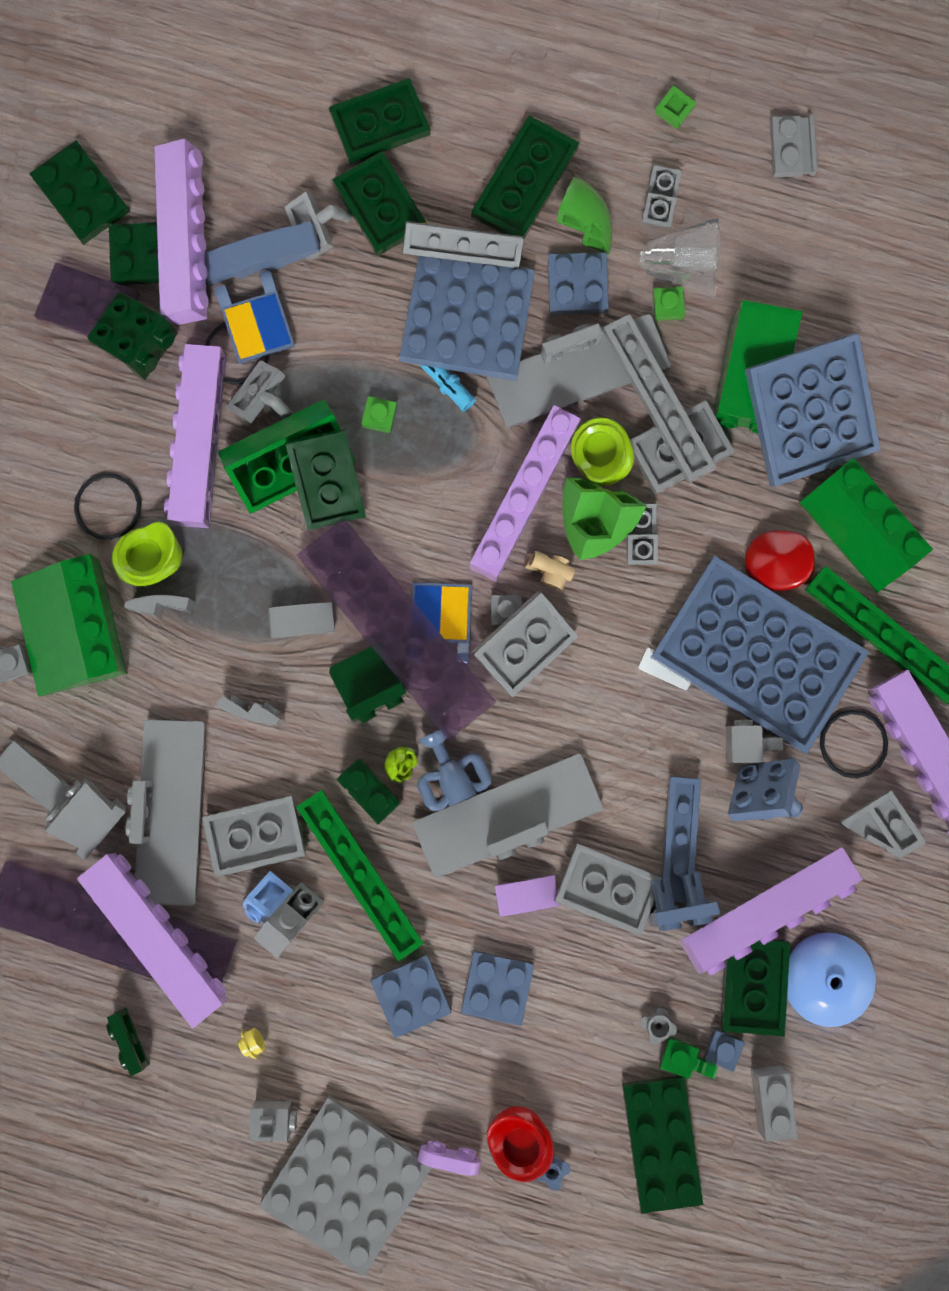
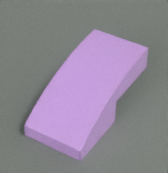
(526, 895)

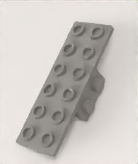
(569, 372)
(168, 810)
(508, 816)

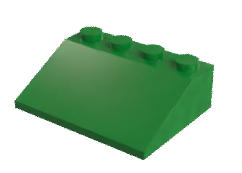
(68, 625)

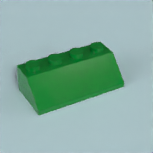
(261, 461)
(865, 525)

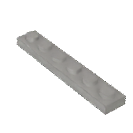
(659, 399)

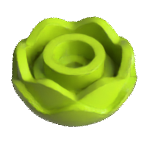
(400, 764)

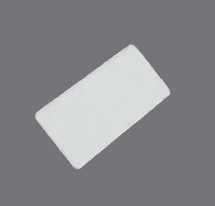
(654, 668)

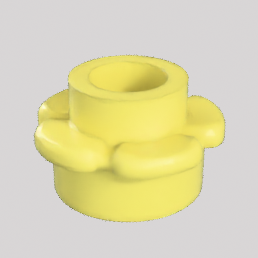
(251, 1043)

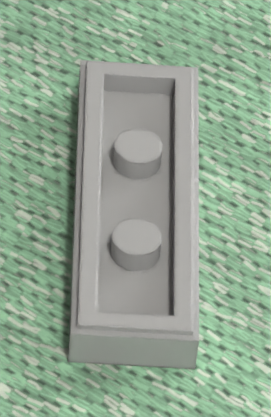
(33, 776)

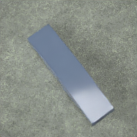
(261, 252)

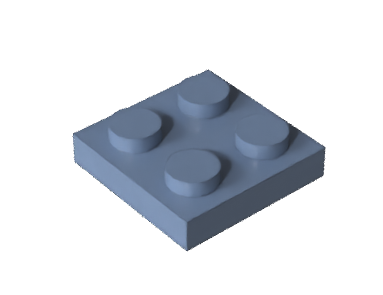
(578, 283)
(497, 988)
(411, 996)

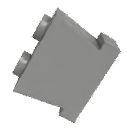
(84, 817)

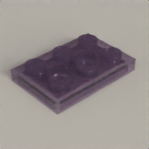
(77, 299)

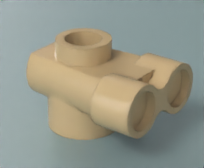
(554, 570)

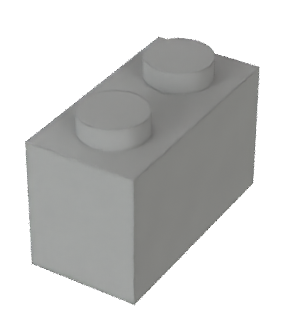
(774, 1103)

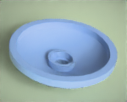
(815, 964)

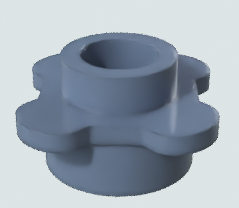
(554, 1180)

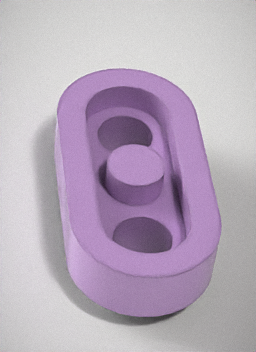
(438, 1156)

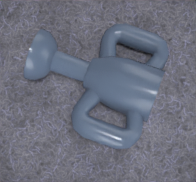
(451, 775)

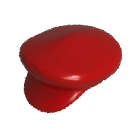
(780, 560)
(520, 1144)

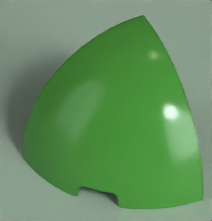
(587, 212)
(597, 517)

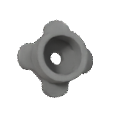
(667, 1028)

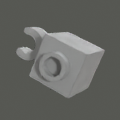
(746, 743)
(272, 1121)

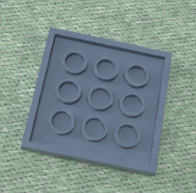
(467, 317)
(813, 409)

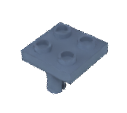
(766, 791)
(697, 909)

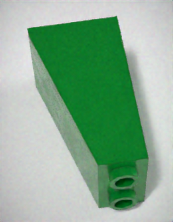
(754, 337)

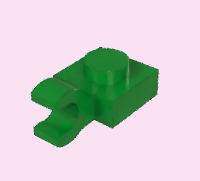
(682, 1059)

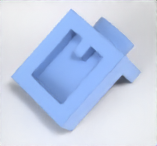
(266, 898)

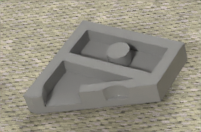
(886, 825)

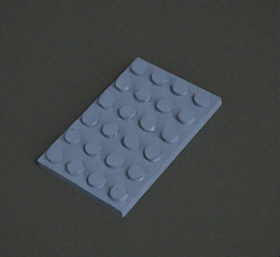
(759, 655)

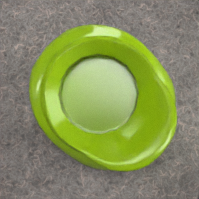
(602, 451)
(147, 555)

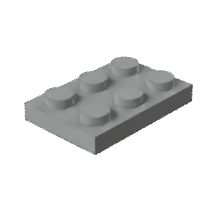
(656, 459)
(525, 644)
(254, 836)
(607, 889)

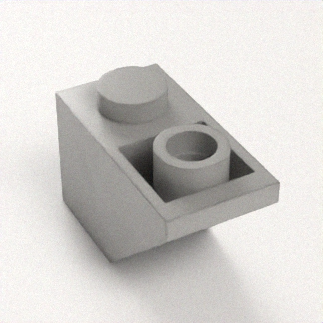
(288, 920)

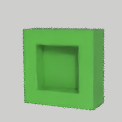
(675, 107)
(668, 303)
(379, 414)

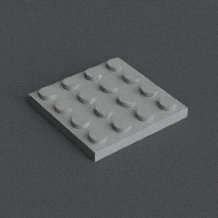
(345, 1185)

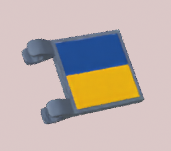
(256, 324)
(448, 610)

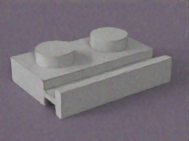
(793, 146)

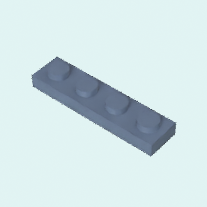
(680, 832)

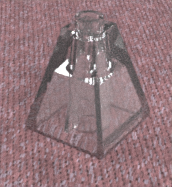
(687, 258)

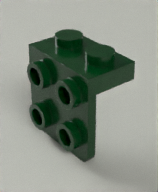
(133, 334)
(366, 685)

